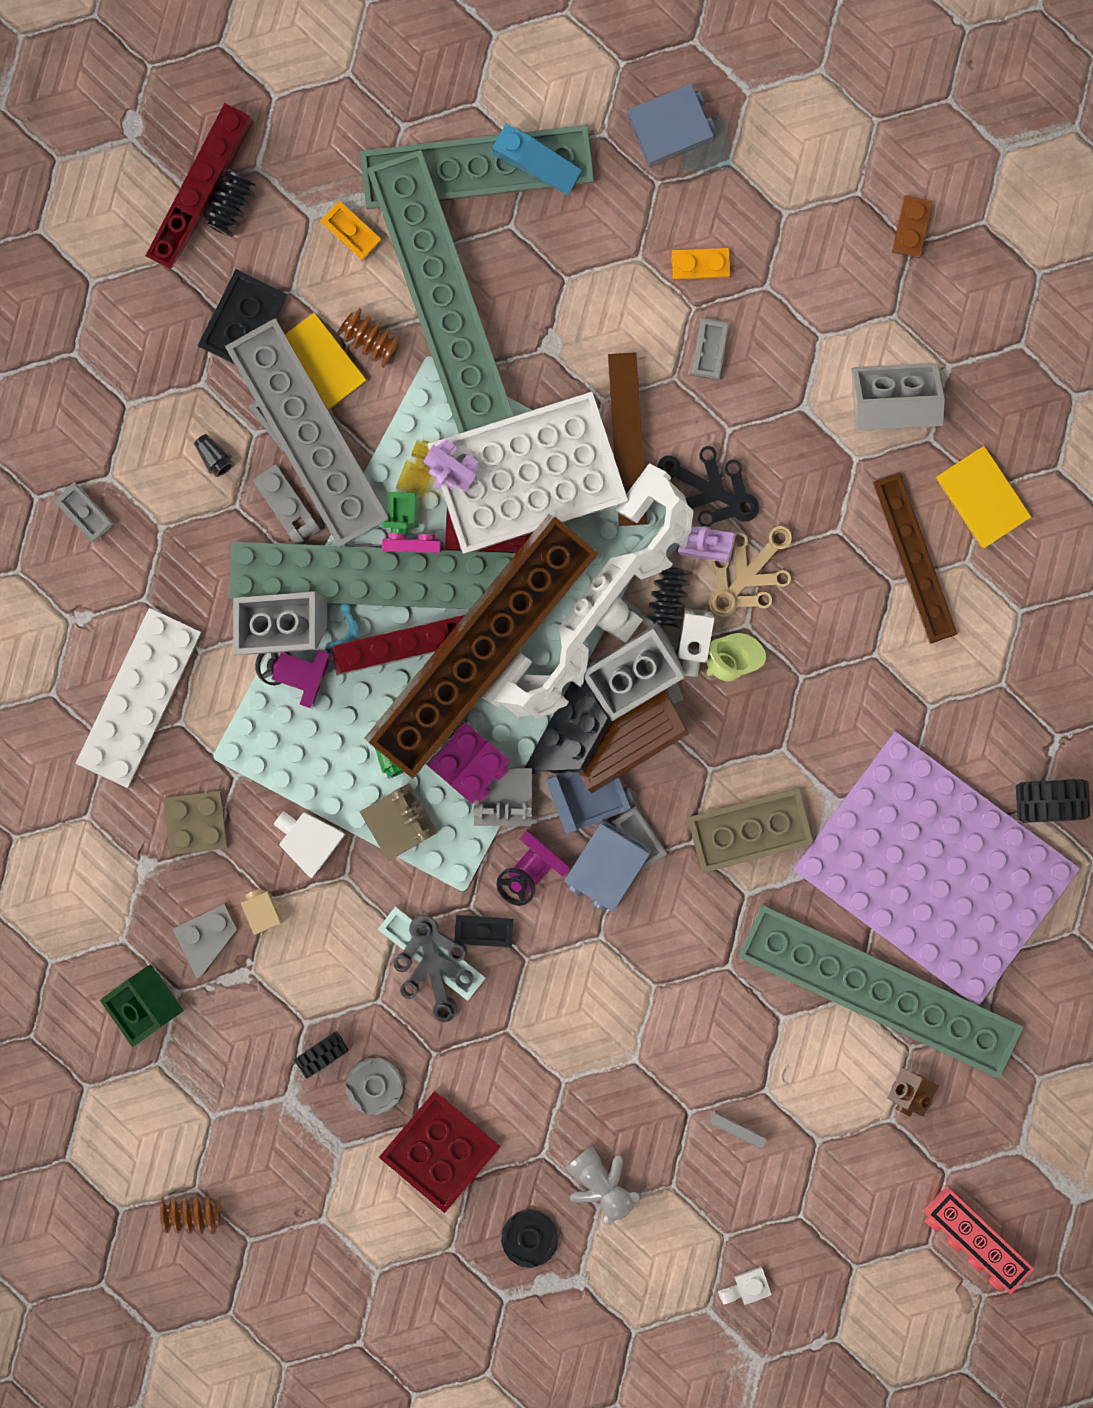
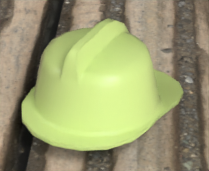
(734, 656)

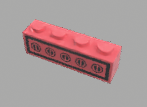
(978, 1240)

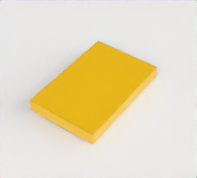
(324, 361)
(983, 497)

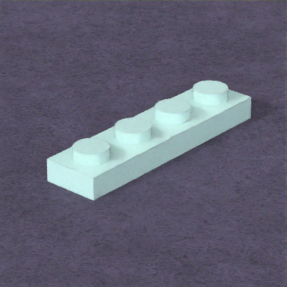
(397, 930)

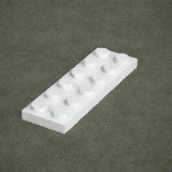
(138, 698)

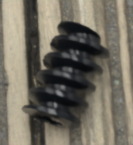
(229, 203)
(669, 597)

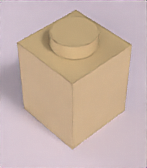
(261, 911)

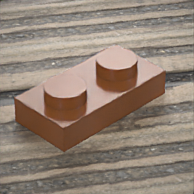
(911, 226)

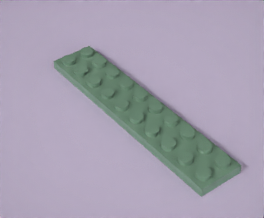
(440, 292)
(364, 574)
(880, 991)

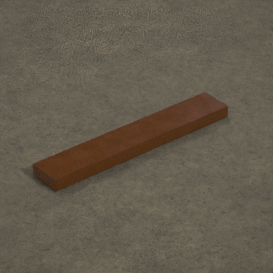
(626, 423)
(914, 558)

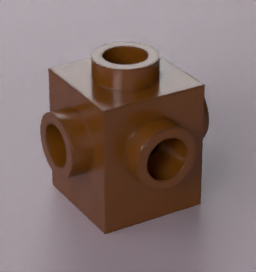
(912, 1093)

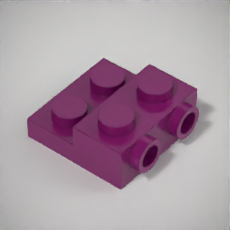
(468, 763)

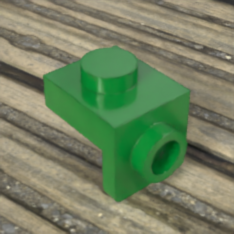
(402, 512)

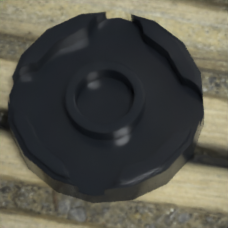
(529, 1238)

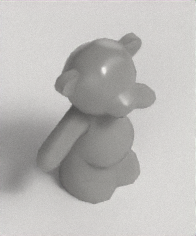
(602, 1186)

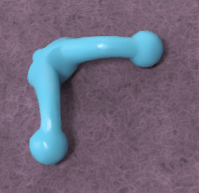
(352, 632)

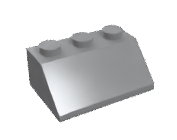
(897, 396)
(278, 623)
(634, 671)

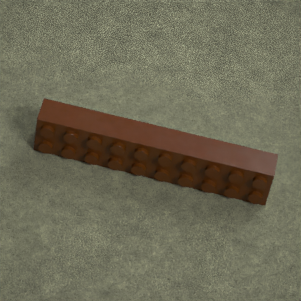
(481, 645)

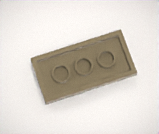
(750, 830)

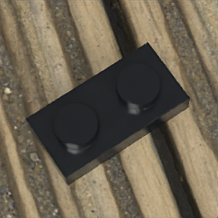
(484, 930)

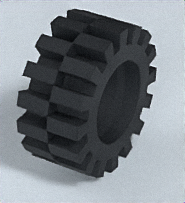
(321, 1055)

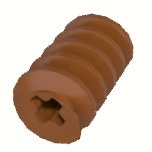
(369, 337)
(190, 1215)

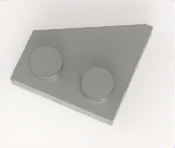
(205, 937)

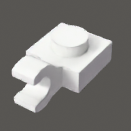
(750, 1287)

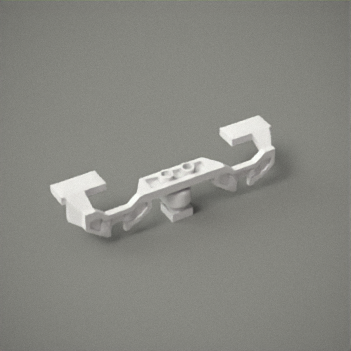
(600, 601)

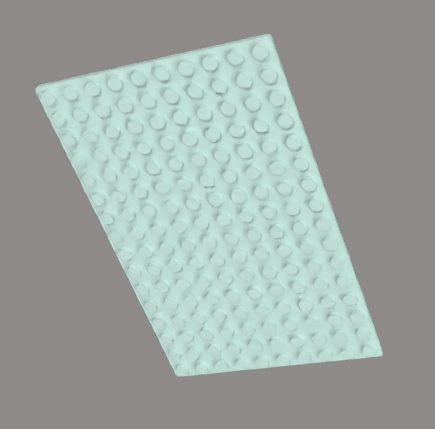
(321, 751)

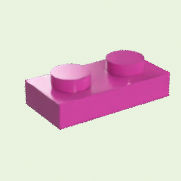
(424, 543)

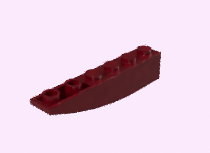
(200, 185)
(391, 646)

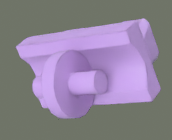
(447, 469)
(709, 544)

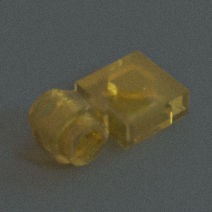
(415, 477)

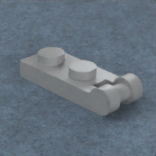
(285, 504)

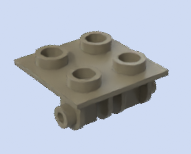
(398, 822)

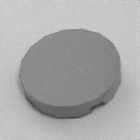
(374, 1086)

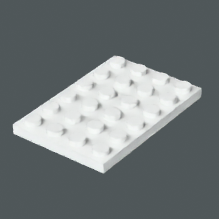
(531, 468)

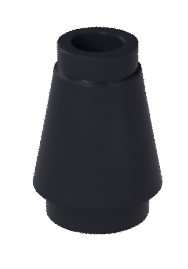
(215, 458)

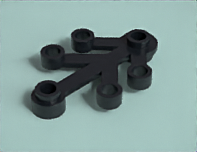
(714, 489)
(433, 963)

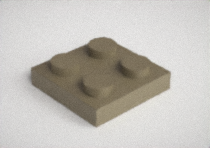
(195, 823)

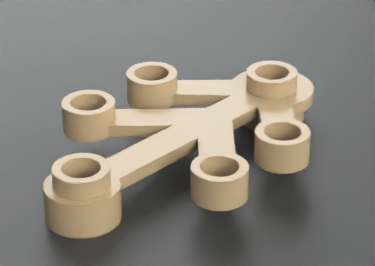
(747, 576)

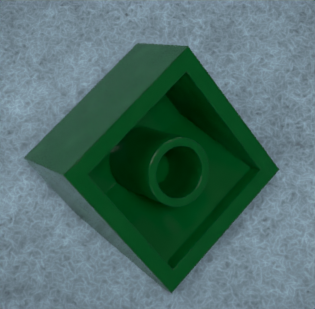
(141, 1005)

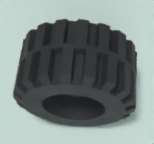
(1053, 800)

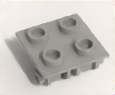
(508, 800)

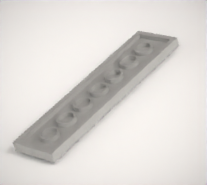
(307, 432)

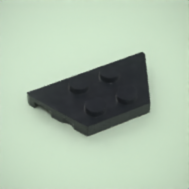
(571, 734)

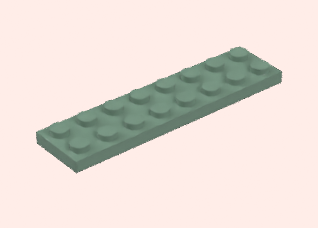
(470, 169)

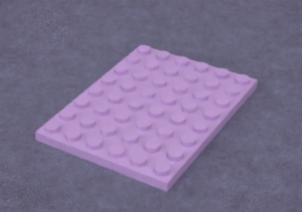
(936, 869)

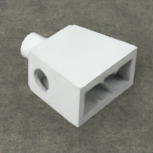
(697, 627)
(308, 840)

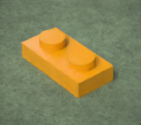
(350, 230)
(700, 264)

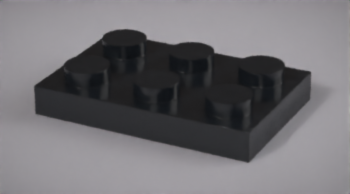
(241, 309)

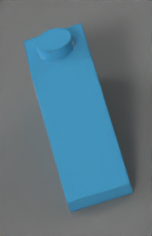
(535, 159)

